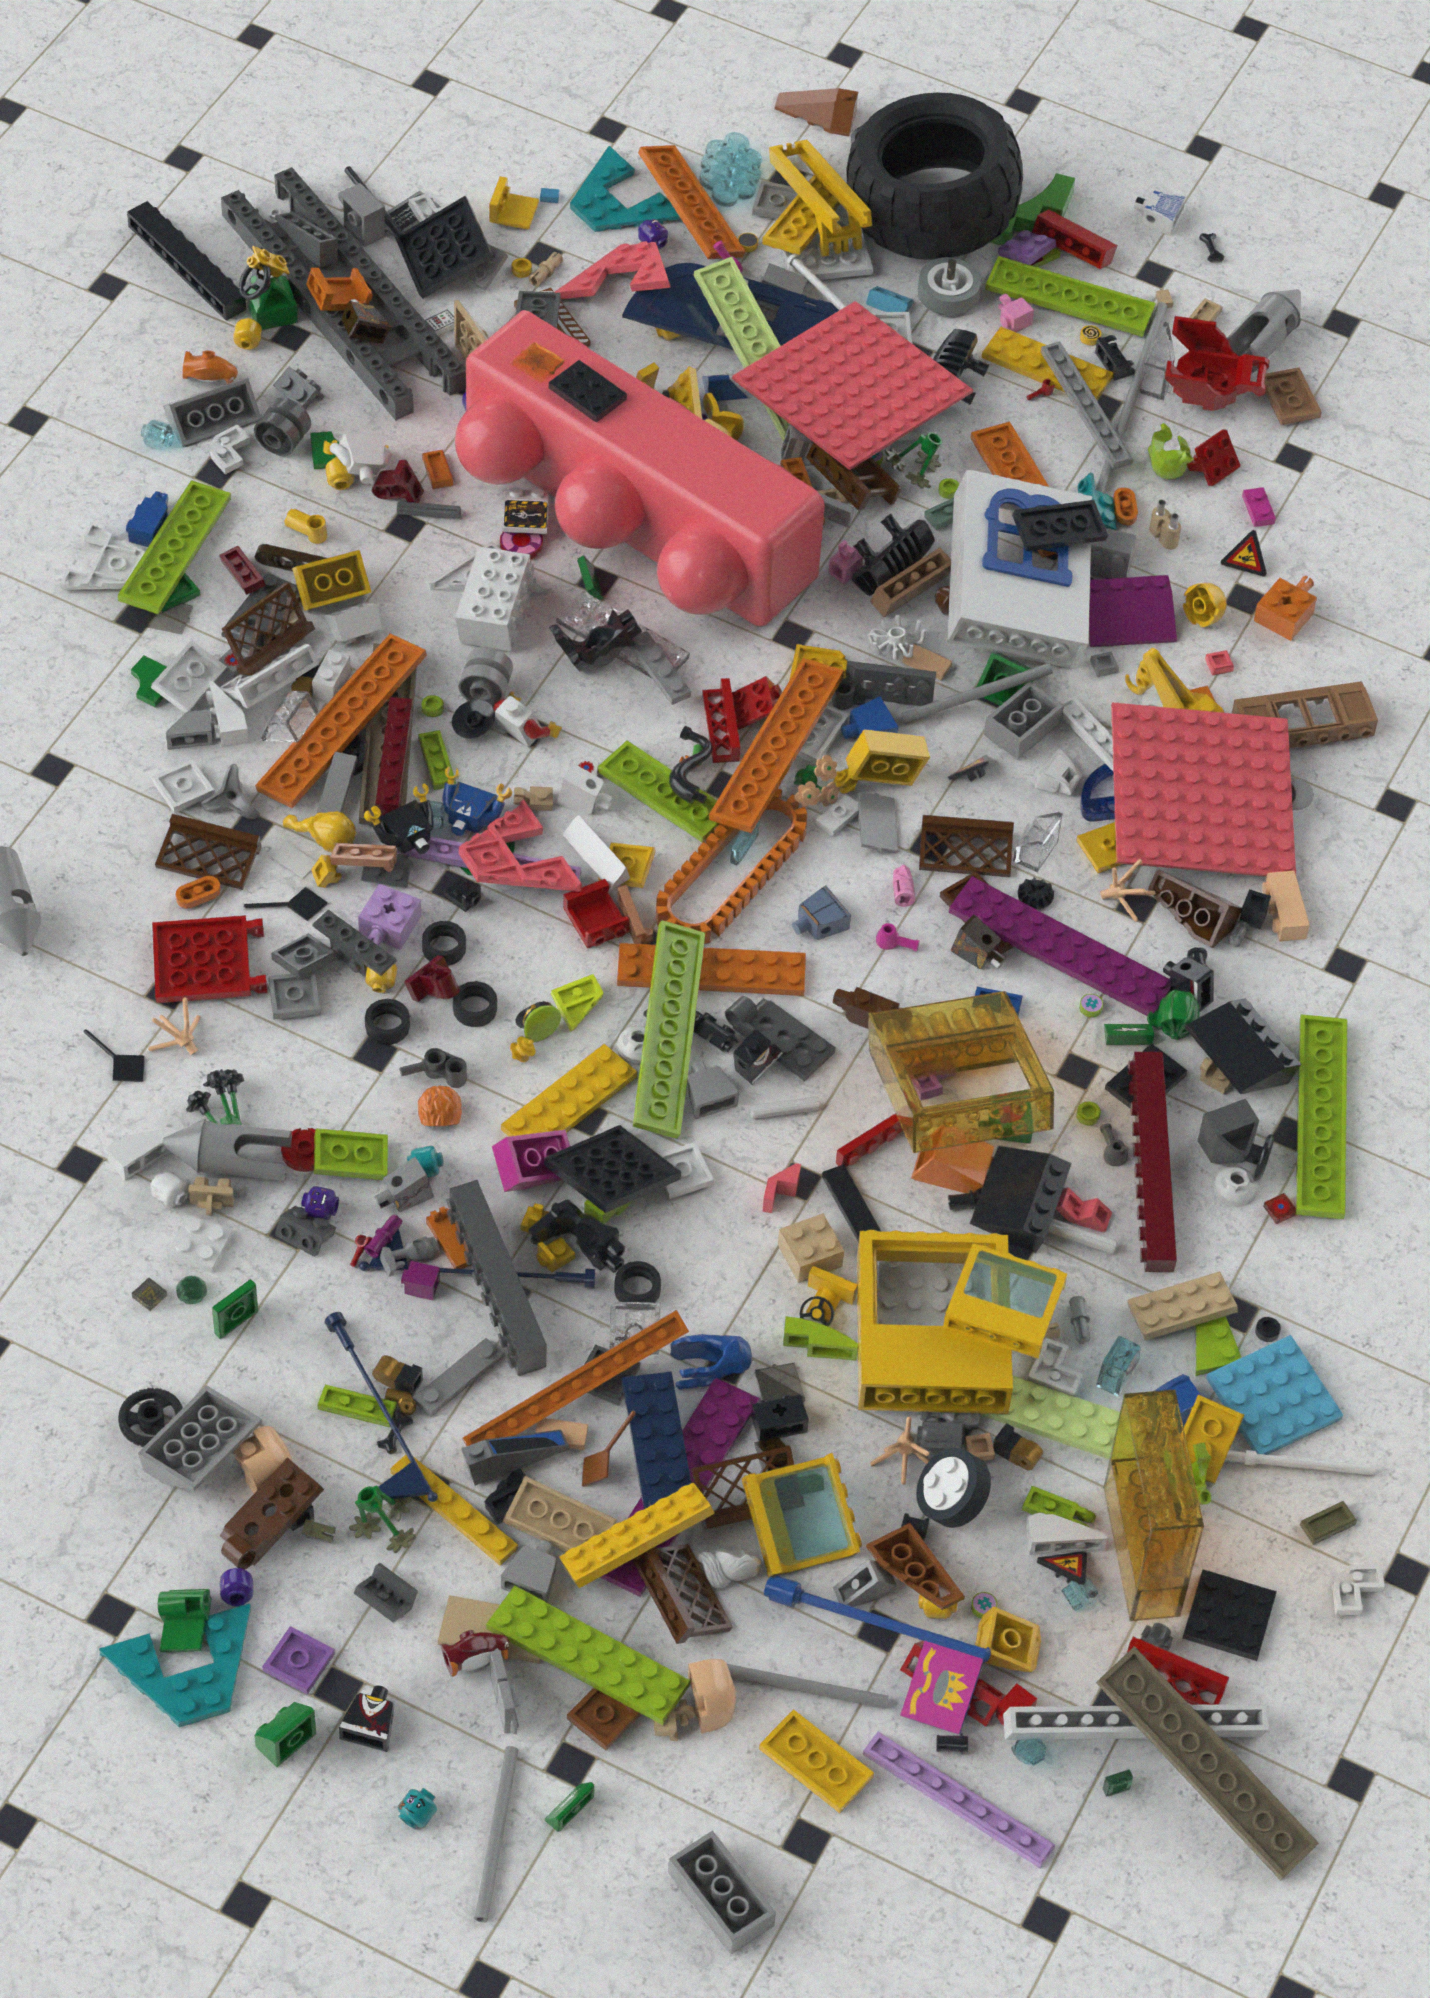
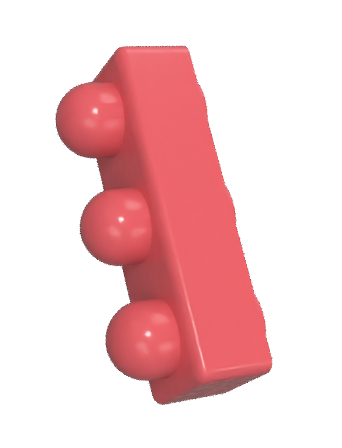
(643, 475)

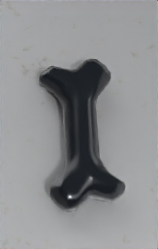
(1208, 239)
(389, 1442)

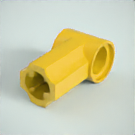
(312, 526)

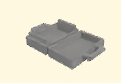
(504, 1693)

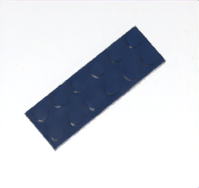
(656, 1435)

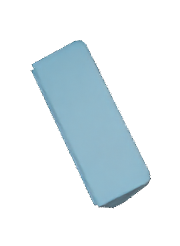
(888, 300)

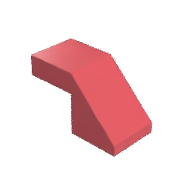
(781, 1183)
(1087, 1213)

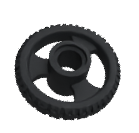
(148, 1408)

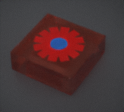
(1280, 1208)

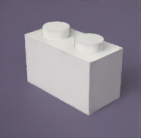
(331, 675)

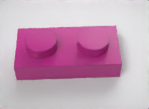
(1258, 507)

